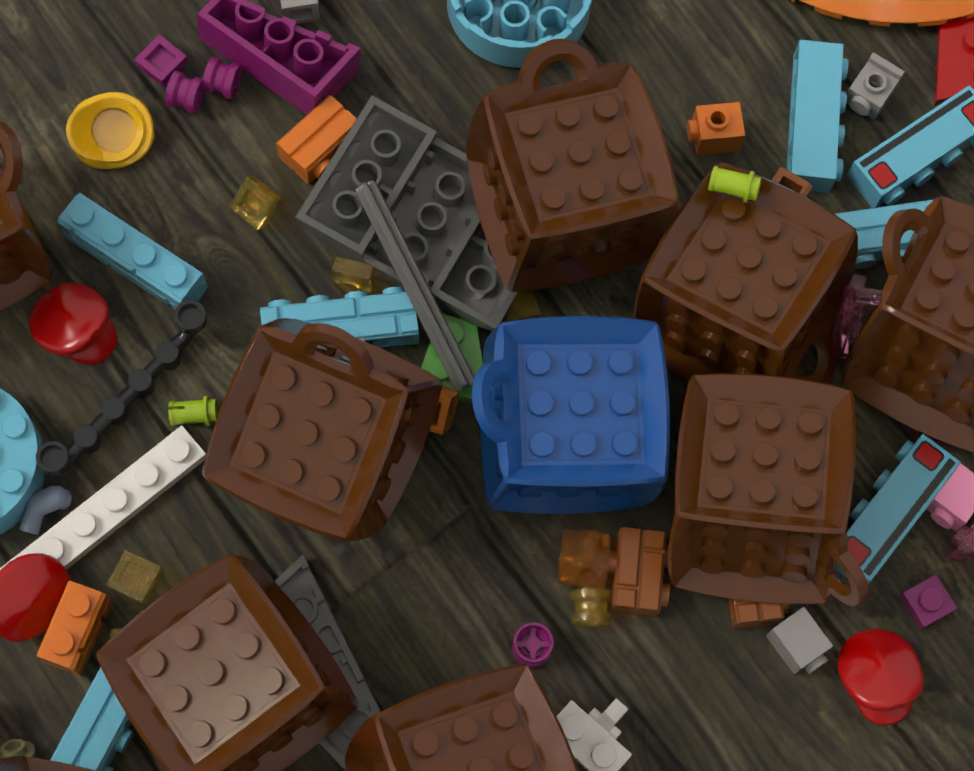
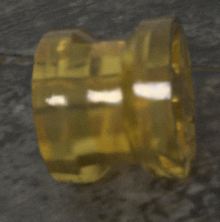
(591, 607)

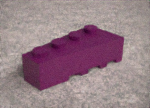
(277, 52)

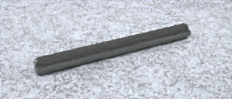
(415, 285)

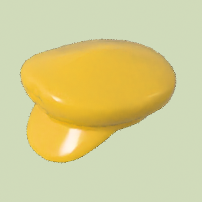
(110, 130)

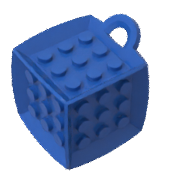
(573, 414)

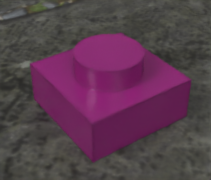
(160, 60)
(928, 601)

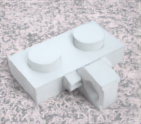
(594, 736)

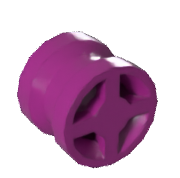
(222, 78)
(184, 92)

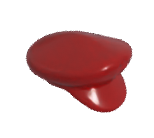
(73, 323)
(30, 595)
(880, 674)

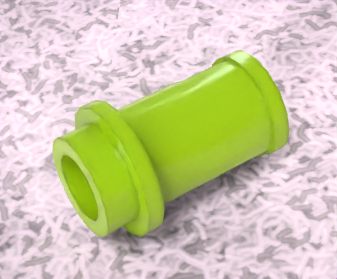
(735, 183)
(193, 411)

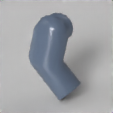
(43, 503)

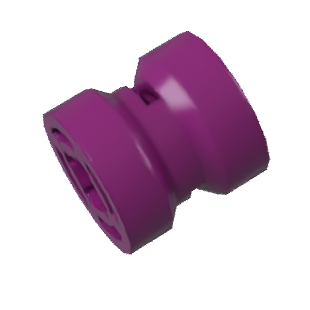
(534, 638)

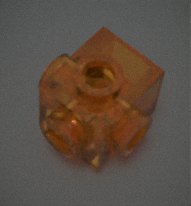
(585, 558)

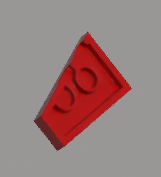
(954, 58)

